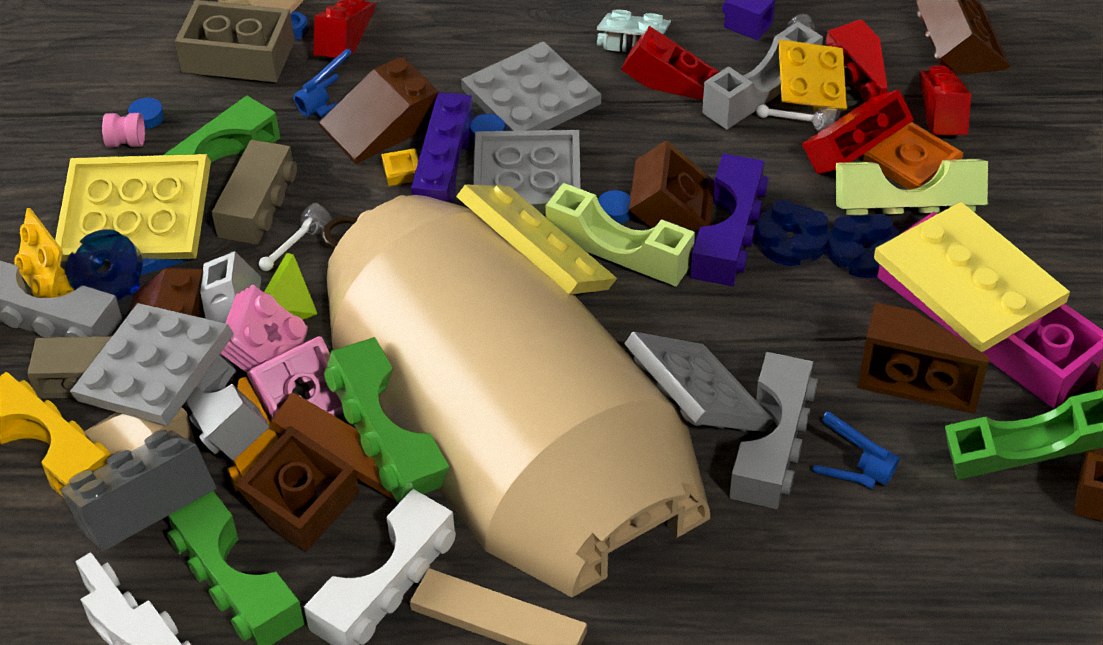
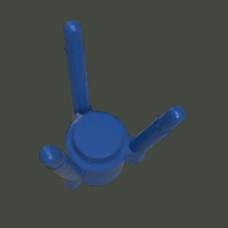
(313, 95)
(876, 461)

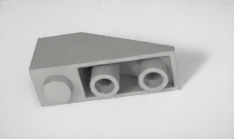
(220, 284)

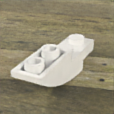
(117, 614)

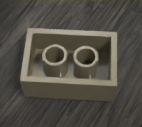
(235, 41)

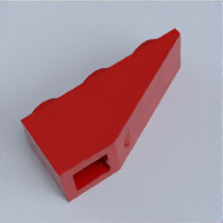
(341, 27)
(861, 57)
(667, 66)
(945, 101)

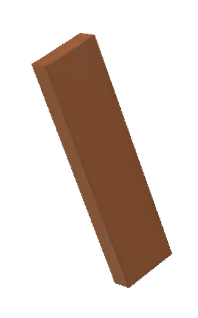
(331, 434)

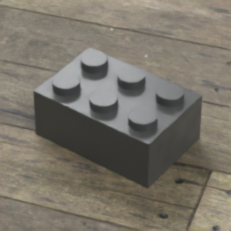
(137, 488)

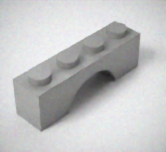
(735, 96)
(76, 314)
(224, 414)
(763, 464)

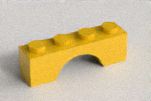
(30, 418)

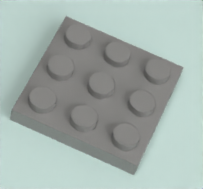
(531, 90)
(528, 162)
(152, 363)
(697, 383)

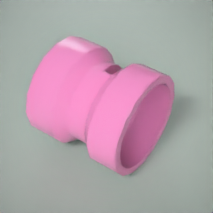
(123, 130)

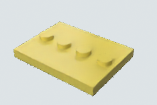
(142, 197)
(537, 238)
(971, 276)

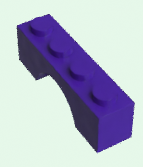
(749, 16)
(445, 137)
(720, 247)

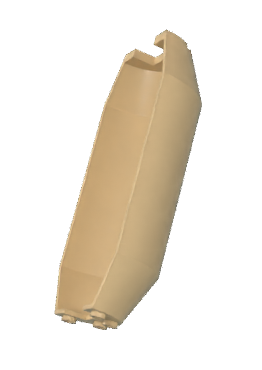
(530, 399)

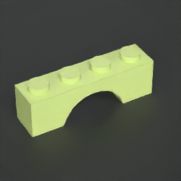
(864, 187)
(656, 252)

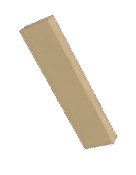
(493, 613)

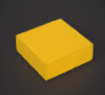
(400, 166)

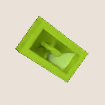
(290, 289)

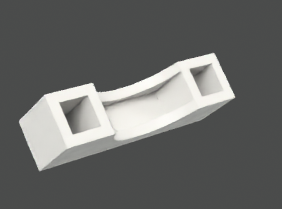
(350, 608)

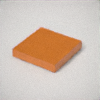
(911, 156)

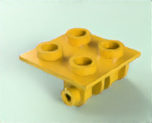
(812, 75)
(41, 260)

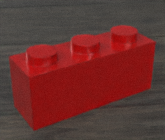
(858, 131)

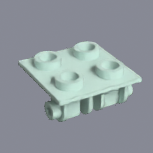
(622, 22)

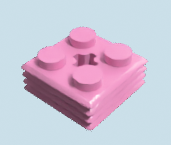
(260, 329)
(277, 377)

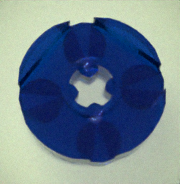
(790, 217)
(847, 235)
(119, 250)

